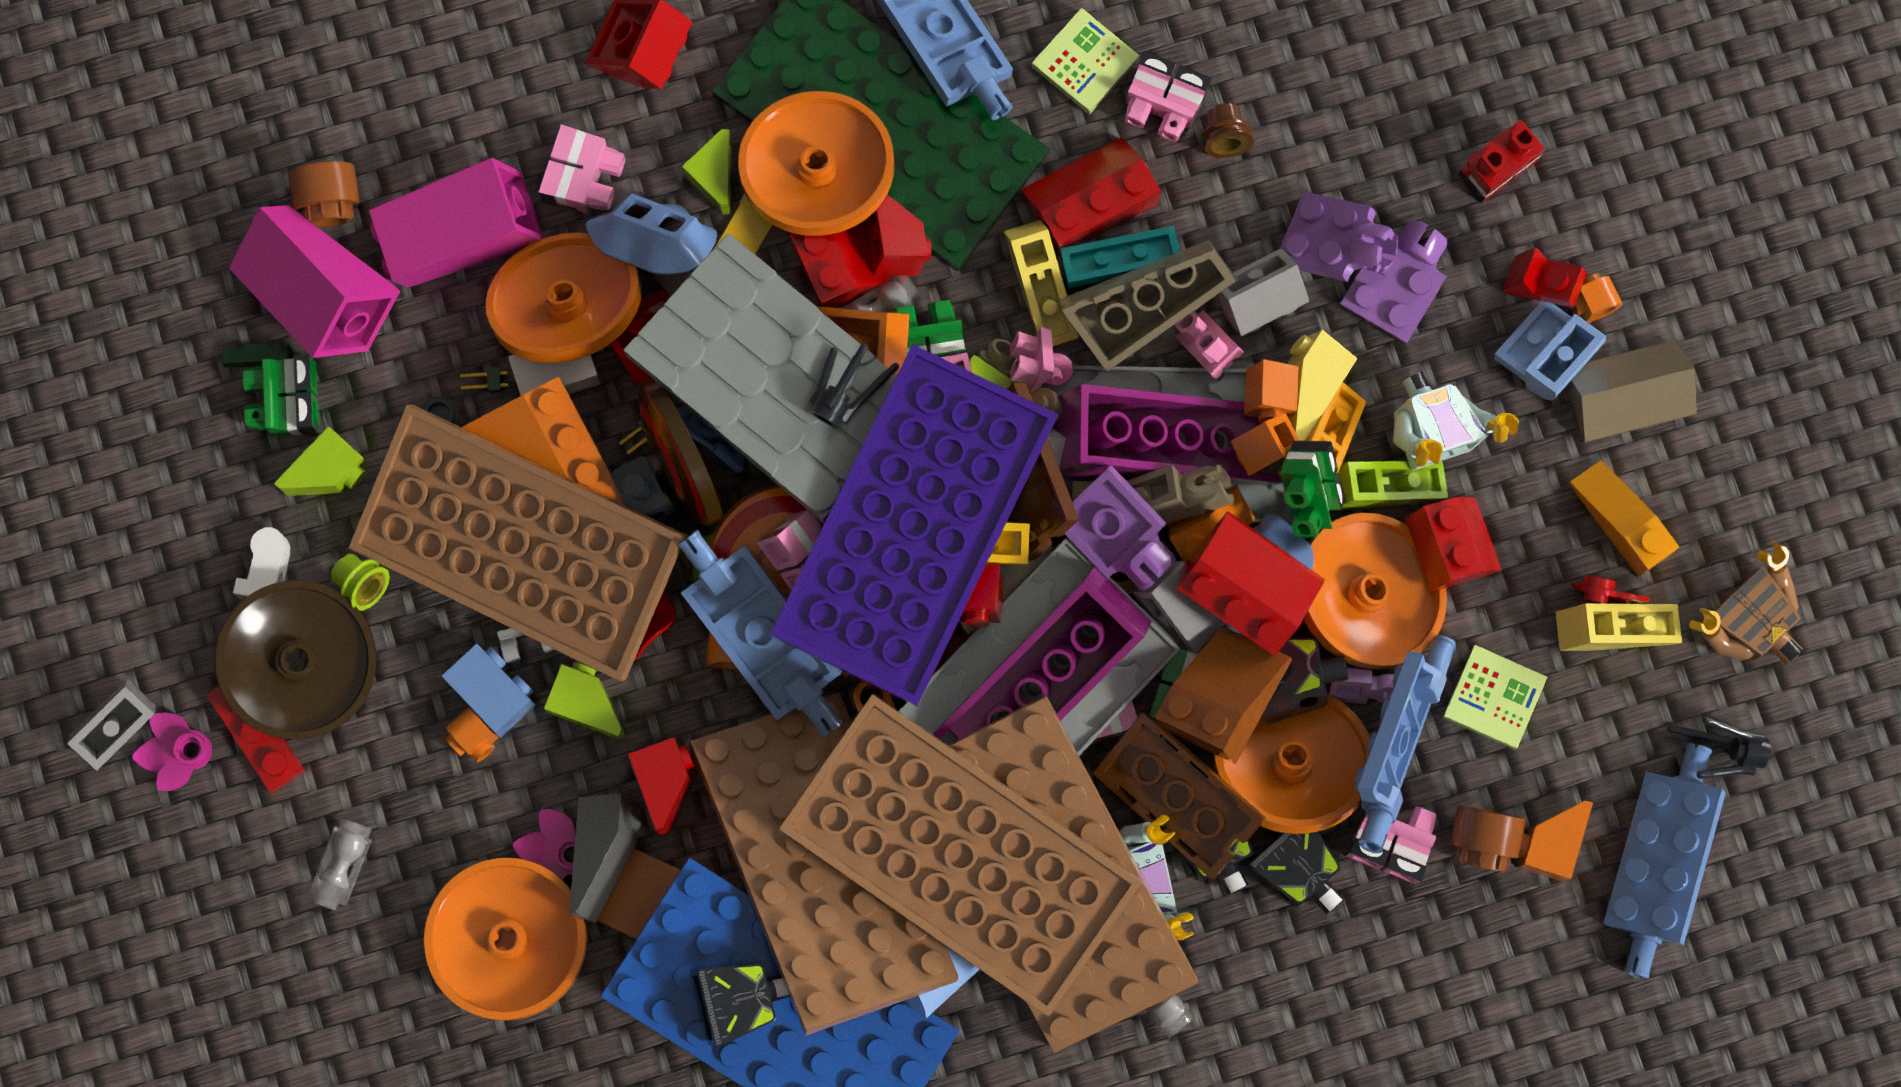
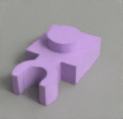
(1362, 686)

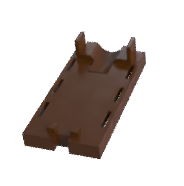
(1044, 497)
(1171, 785)

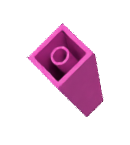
(455, 223)
(312, 283)

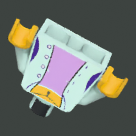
(1443, 423)
(1146, 847)

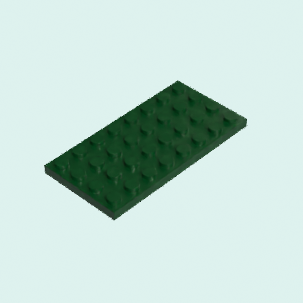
(949, 161)

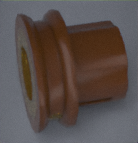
(1227, 132)

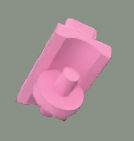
(1207, 342)
(1037, 362)

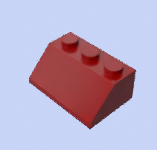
(1092, 194)
(1250, 583)

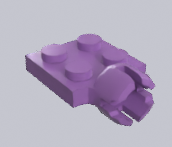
(1337, 237)
(1402, 294)
(1120, 531)

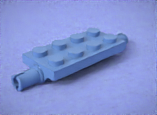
(952, 50)
(740, 609)
(1391, 749)
(1664, 859)

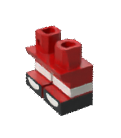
(1501, 161)

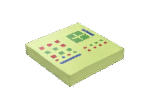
(1085, 61)
(1494, 697)

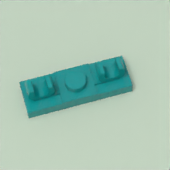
(1116, 256)

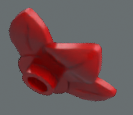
(1602, 591)

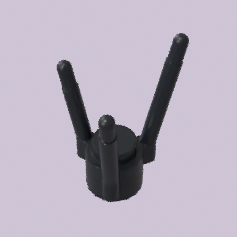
(832, 405)
(1747, 749)

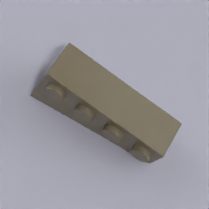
(1143, 303)

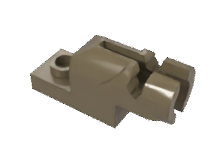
(1183, 495)

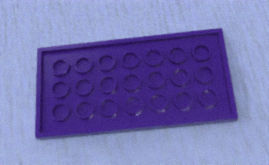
(914, 525)

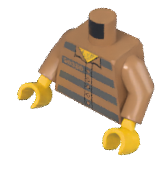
(1756, 614)

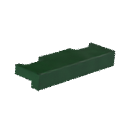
(252, 355)

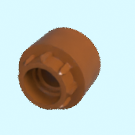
(324, 192)
(1486, 837)

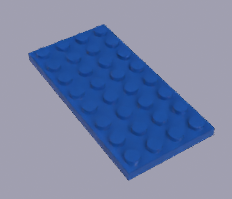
(715, 924)

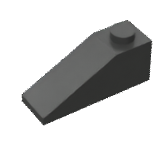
(603, 845)

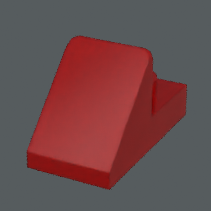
(1544, 279)

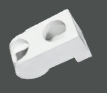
(268, 563)

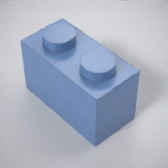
(489, 690)

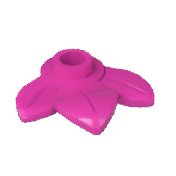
(168, 751)
(550, 844)

